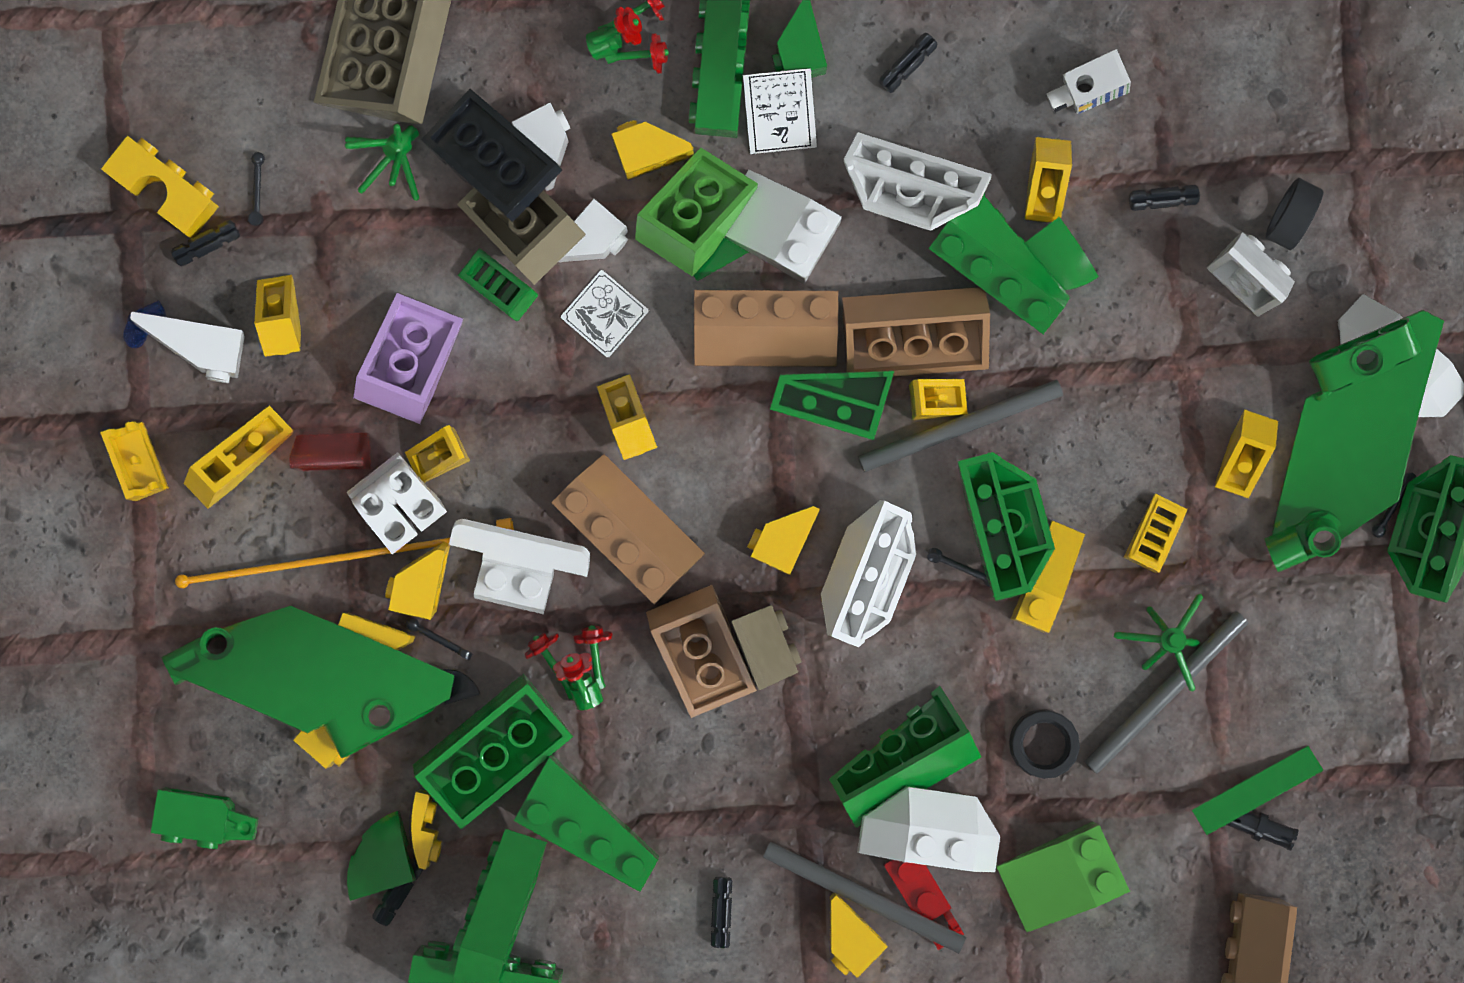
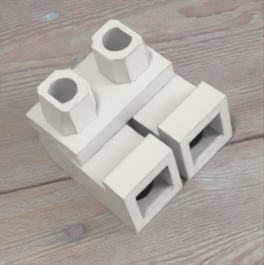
(385, 487)

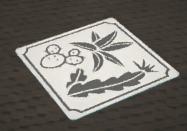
(604, 313)

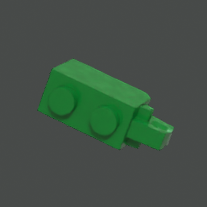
(200, 818)

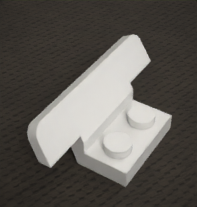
(516, 564)

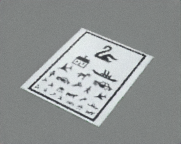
(780, 111)

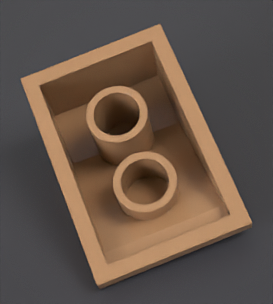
(700, 651)

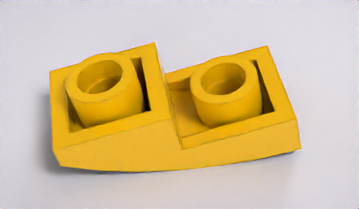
(424, 840)

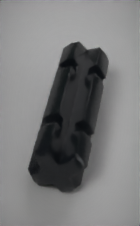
(908, 62)
(1164, 197)
(205, 243)
(394, 899)
(721, 912)

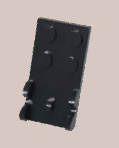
(491, 155)

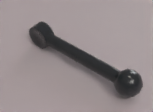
(255, 217)
(1379, 529)
(935, 556)
(413, 625)

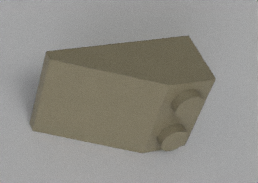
(766, 646)

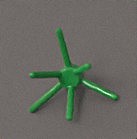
(395, 149)
(1170, 640)

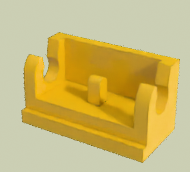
(134, 461)

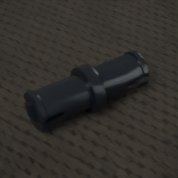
(1263, 828)

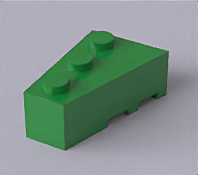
(836, 400)

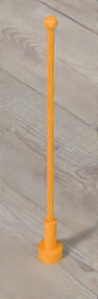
(183, 581)

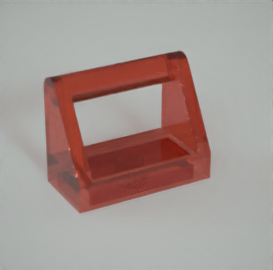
(330, 452)

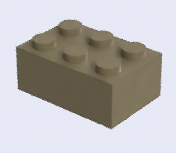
(533, 239)

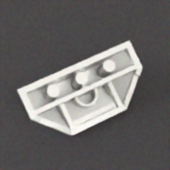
(911, 183)
(1444, 383)
(868, 573)
(931, 831)

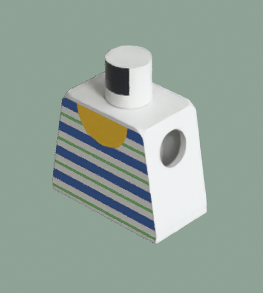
(1103, 74)

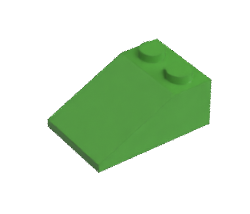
(694, 211)
(1063, 877)

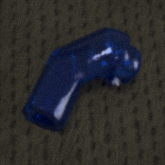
(134, 335)

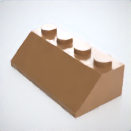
(765, 328)
(917, 332)
(628, 528)
(1260, 940)

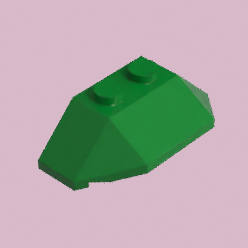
(1006, 523)
(1430, 531)

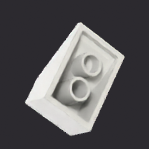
(784, 228)
(1252, 274)
(204, 346)

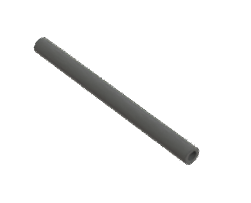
(960, 425)
(1165, 693)
(865, 897)

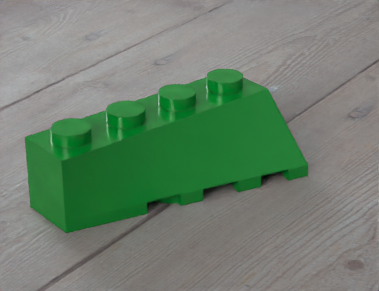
(721, 68)
(1001, 264)
(914, 755)

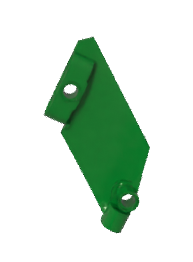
(1353, 438)
(313, 676)

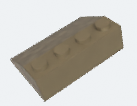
(382, 57)

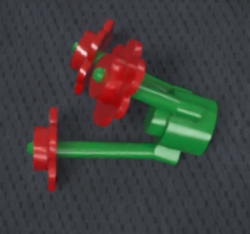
(607, 39)
(583, 688)

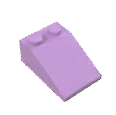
(407, 358)

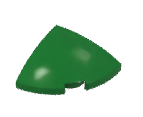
(1062, 256)
(380, 859)

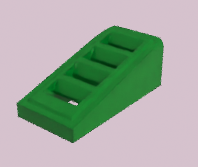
(520, 302)

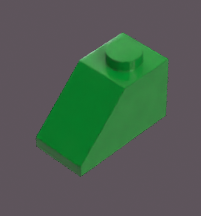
(801, 44)

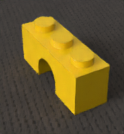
(136, 167)

